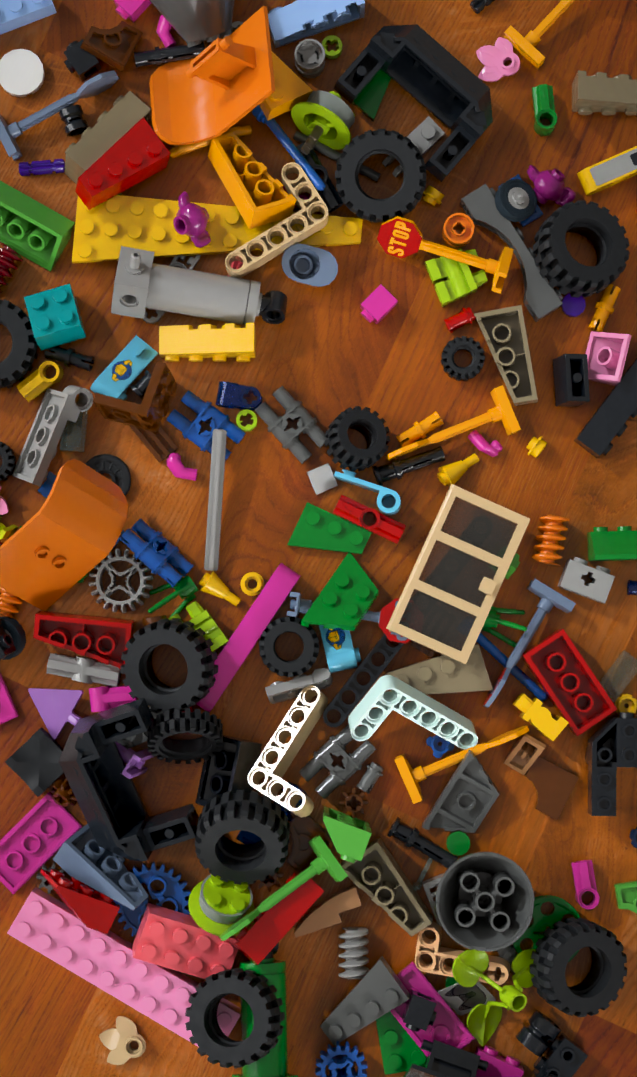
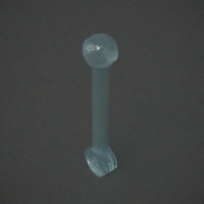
(417, 884)

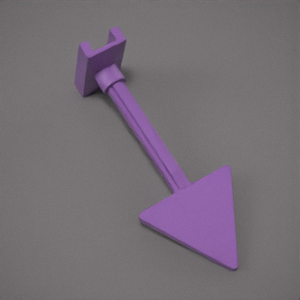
(58, 707)

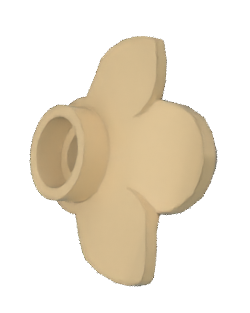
(119, 1040)

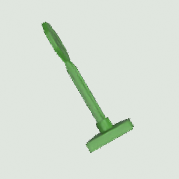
(324, 861)

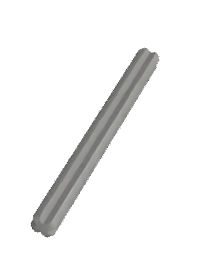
(215, 499)

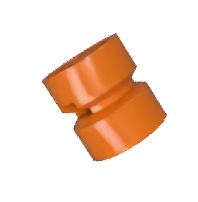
(457, 231)

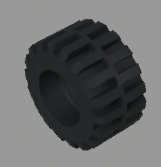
(369, 426)
(281, 666)

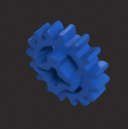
(340, 1057)

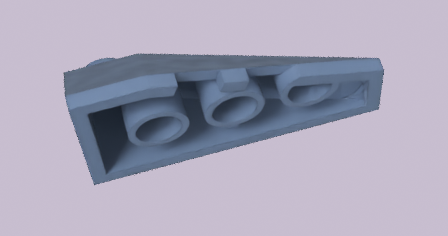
(100, 869)

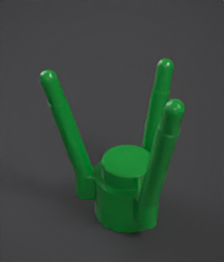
(184, 588)
(494, 619)

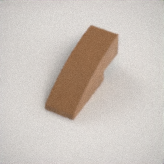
(328, 911)

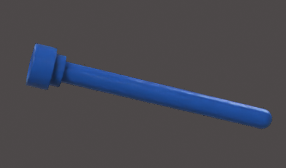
(290, 147)
(515, 671)

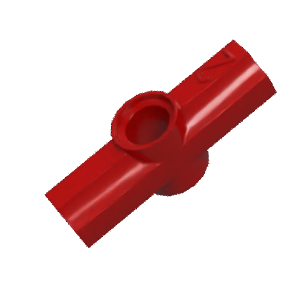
(384, 526)

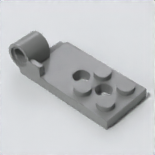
(47, 429)

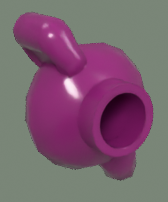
(550, 186)
(192, 221)

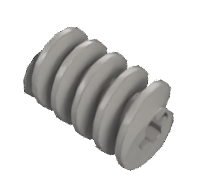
(354, 952)

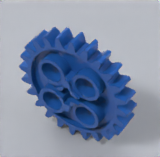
(172, 891)

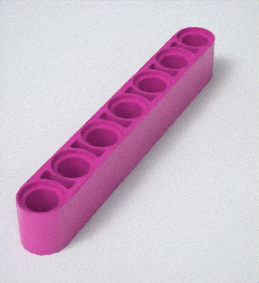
(250, 631)

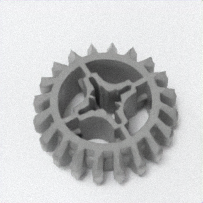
(112, 588)

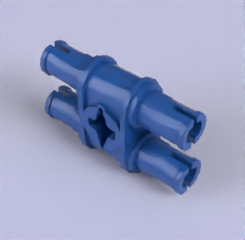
(205, 412)
(156, 552)

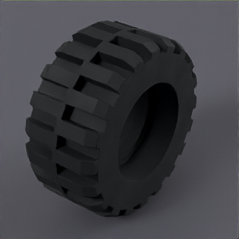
(374, 143)
(603, 233)
(193, 647)
(246, 813)
(603, 978)
(206, 1028)

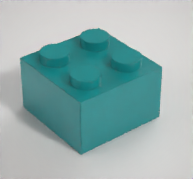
(55, 317)

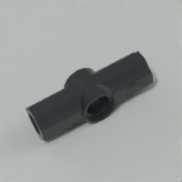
(329, 194)

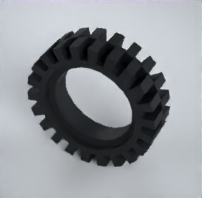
(185, 722)

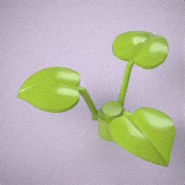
(485, 1018)

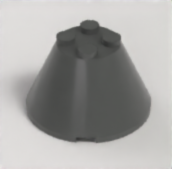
(198, 18)
(485, 901)

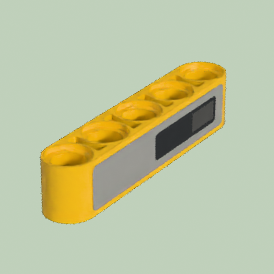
(609, 171)

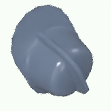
(309, 265)

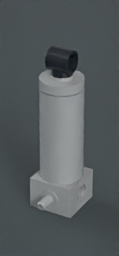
(189, 292)

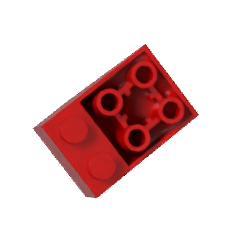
(86, 903)

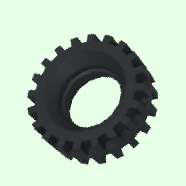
(23, 348)

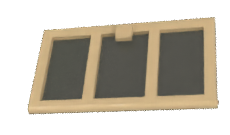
(458, 574)

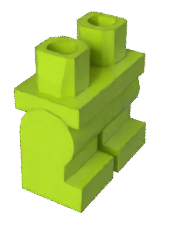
(458, 278)
(203, 620)

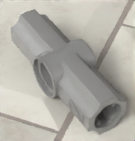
(83, 669)

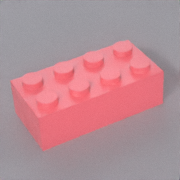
(180, 944)

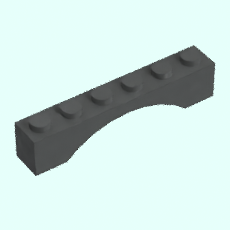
(538, 295)

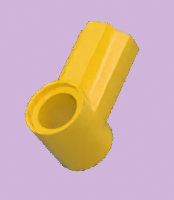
(38, 381)

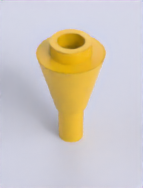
(452, 472)
(214, 586)

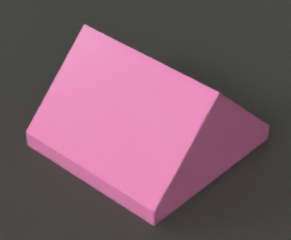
(607, 356)

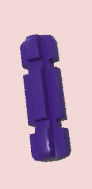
(42, 167)

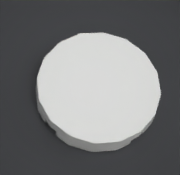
(21, 72)

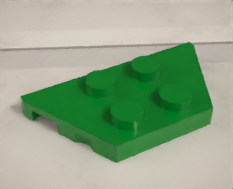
(343, 598)

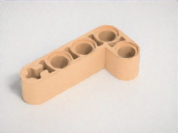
(439, 954)

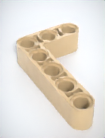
(283, 229)
(288, 751)

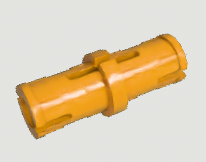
(604, 308)
(420, 429)

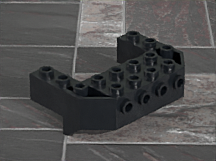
(433, 80)
(607, 749)
(111, 799)

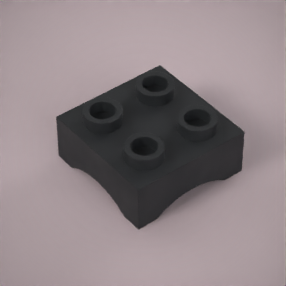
(37, 762)

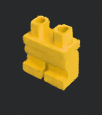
(539, 716)

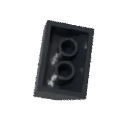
(228, 769)

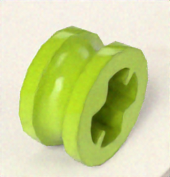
(331, 40)
(244, 413)

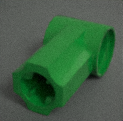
(543, 108)

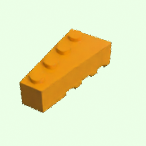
(248, 182)

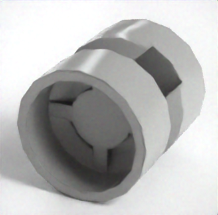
(309, 58)

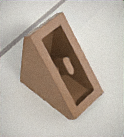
(524, 753)

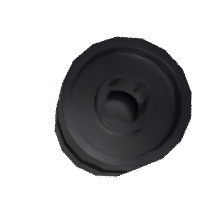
(538, 1033)

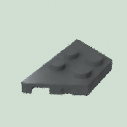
(464, 798)

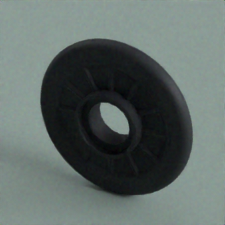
(114, 467)

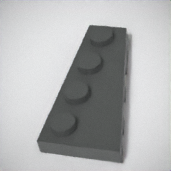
(367, 1001)

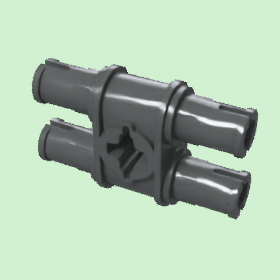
(290, 437)
(338, 774)

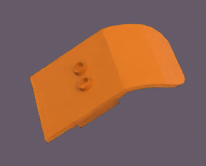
(217, 88)
(64, 537)

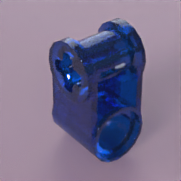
(233, 396)

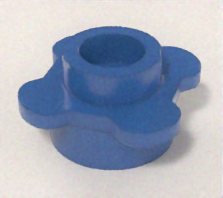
(438, 751)

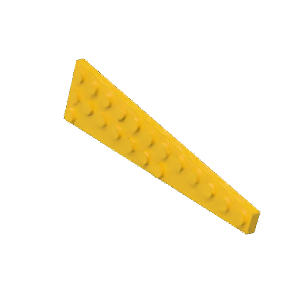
(150, 227)

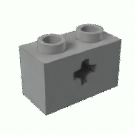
(601, 580)

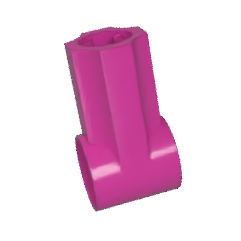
(106, 698)
(584, 881)

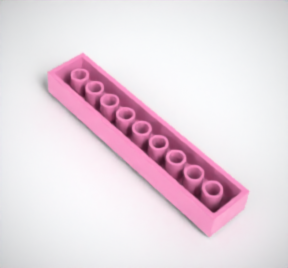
(109, 964)

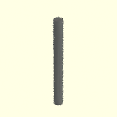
(333, 154)

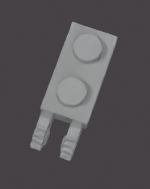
(423, 137)
(283, 691)

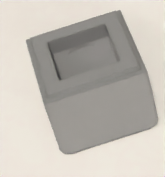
(322, 478)

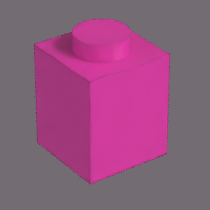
(131, 8)
(378, 304)

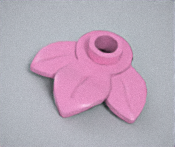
(494, 58)

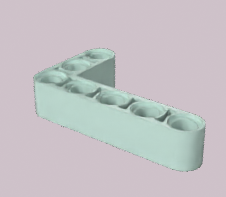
(413, 710)

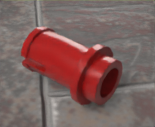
(460, 319)

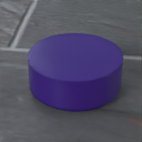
(573, 306)

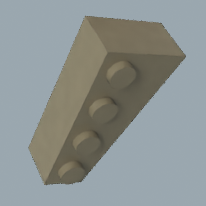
(604, 94)
(110, 128)
(509, 346)
(446, 674)
(389, 887)

